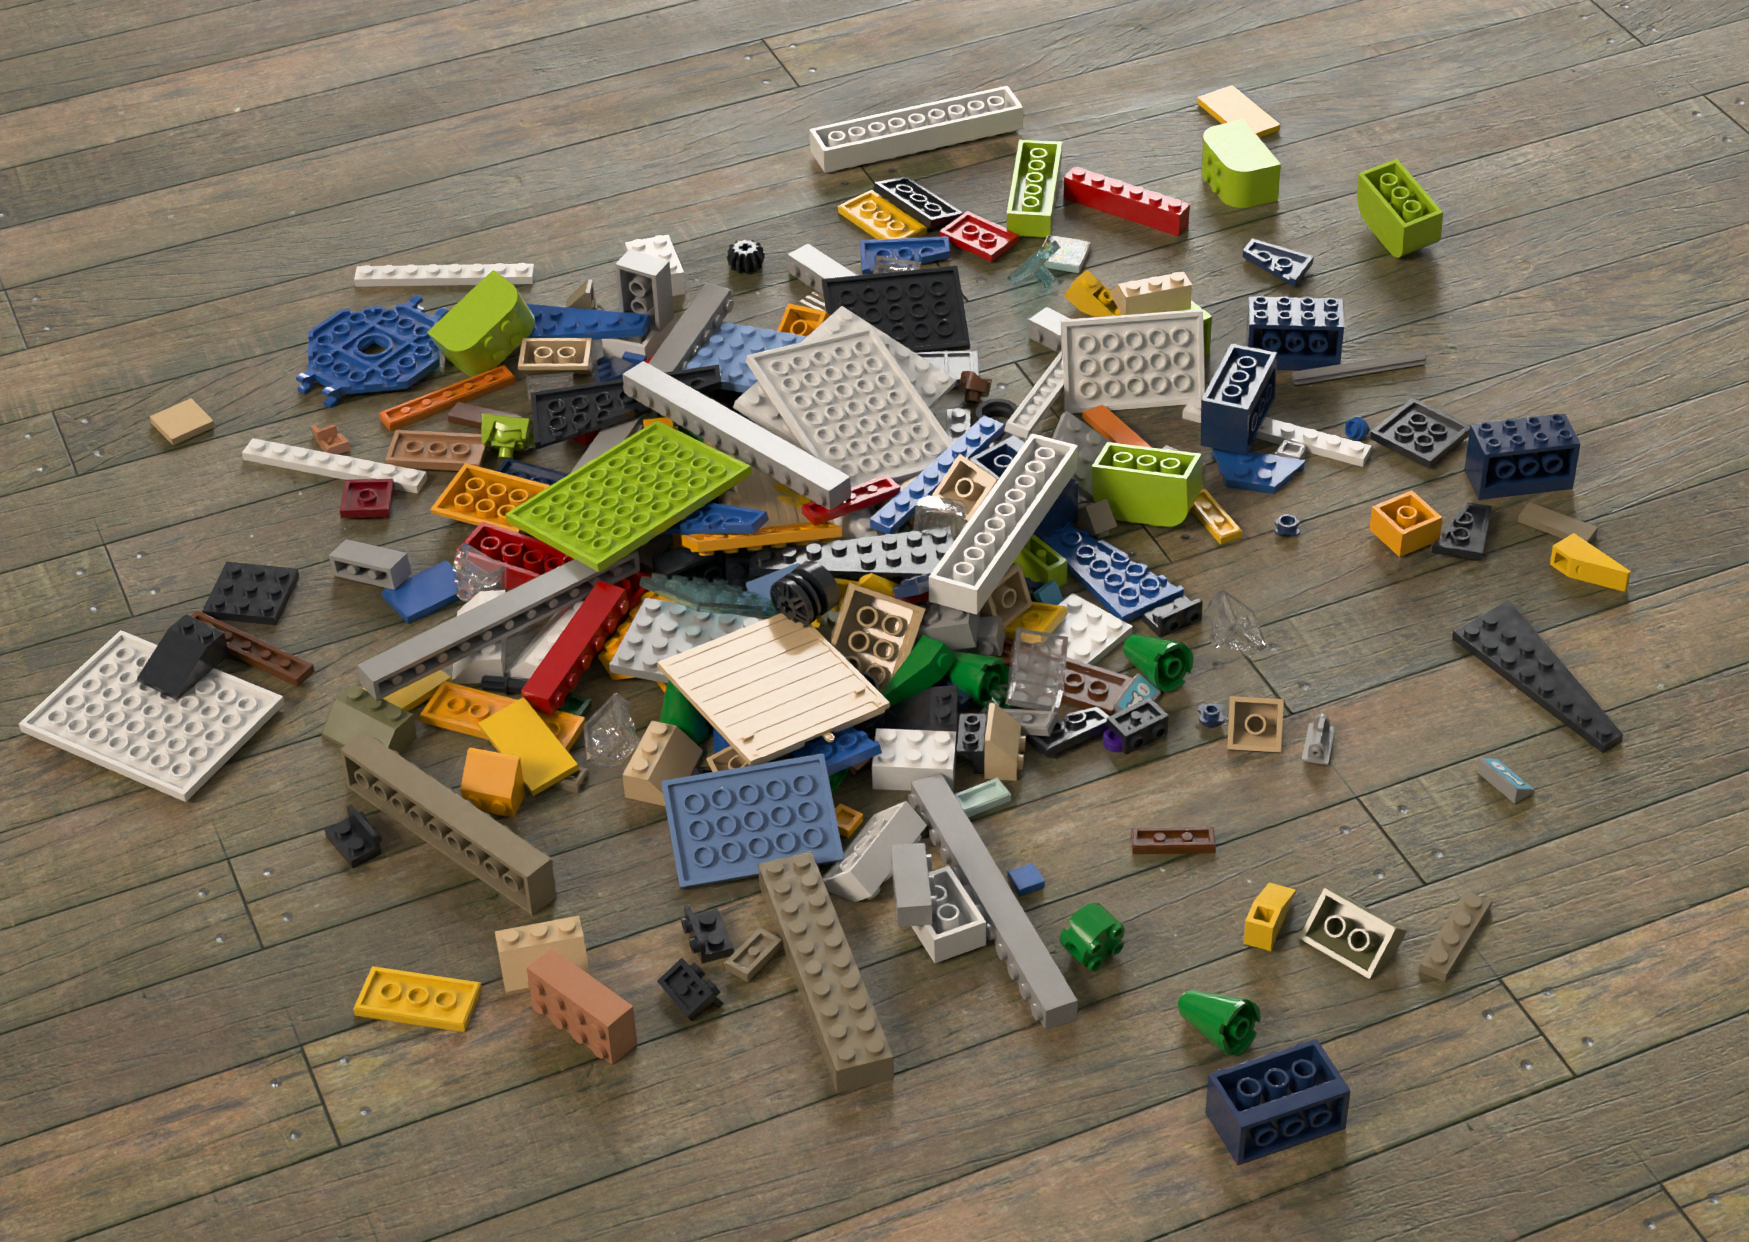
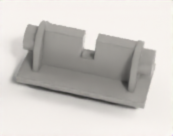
(1318, 741)

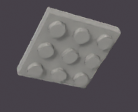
(1089, 447)

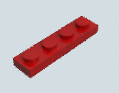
(861, 497)

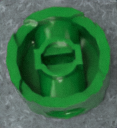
(1093, 935)

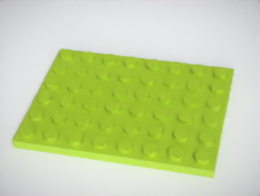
(628, 495)

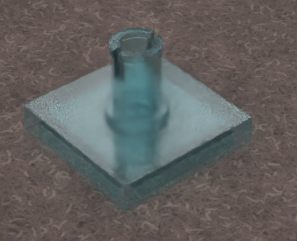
(1035, 265)

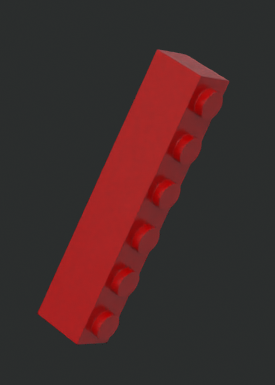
(1126, 201)
(575, 648)

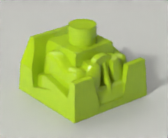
(506, 434)

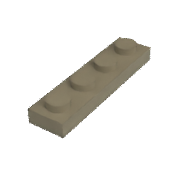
(1455, 936)

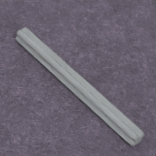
(1358, 368)

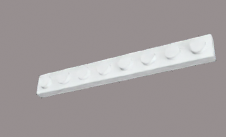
(440, 274)
(1037, 401)
(1316, 442)
(332, 464)

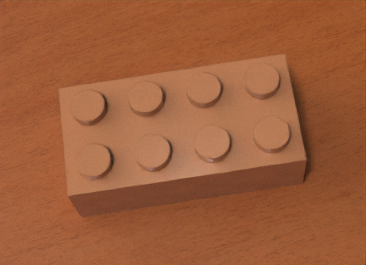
(582, 1006)

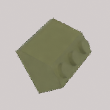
(359, 712)
(1352, 933)

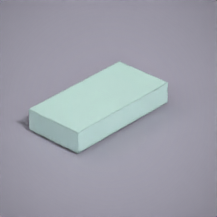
(983, 797)

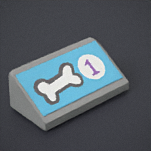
(1136, 691)
(1504, 779)

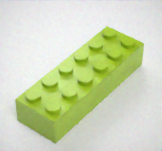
(1034, 188)

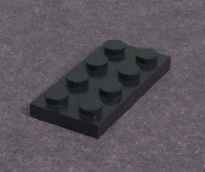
(917, 201)

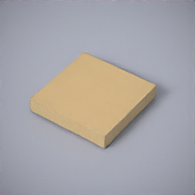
(182, 421)

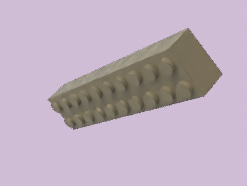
(449, 823)
(825, 973)

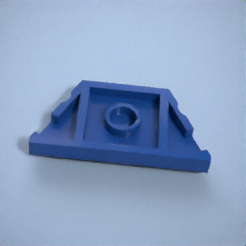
(1256, 470)

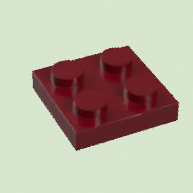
(367, 498)

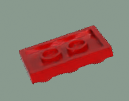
(979, 236)

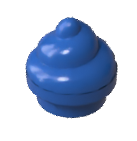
(1357, 428)

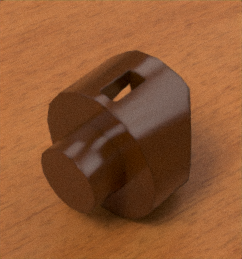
(974, 387)

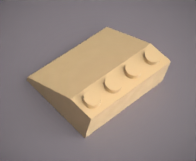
(875, 632)

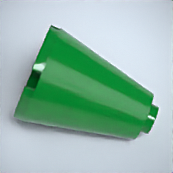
(1159, 660)
(977, 675)
(680, 712)
(1221, 1019)

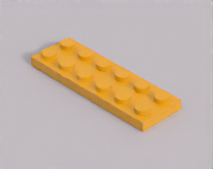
(776, 536)
(463, 707)

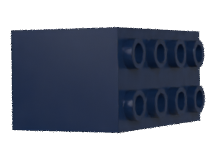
(1300, 330)
(1238, 399)
(1522, 456)
(1064, 509)
(1277, 1101)

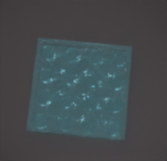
(709, 596)

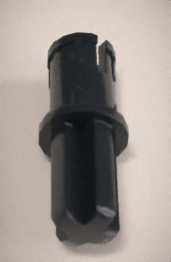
(505, 684)

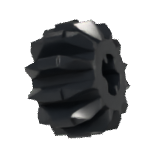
(745, 256)

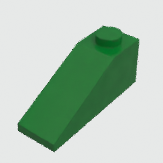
(920, 670)

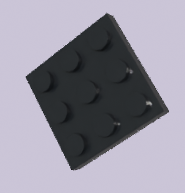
(1420, 433)
(251, 593)

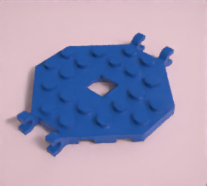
(341, 366)

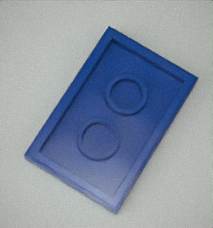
(423, 592)

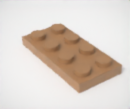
(435, 450)

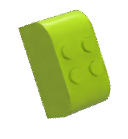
(1239, 166)
(1398, 209)
(484, 326)
(1147, 483)

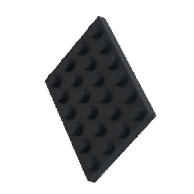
(911, 306)

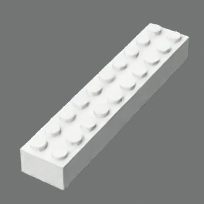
(916, 129)
(1003, 524)

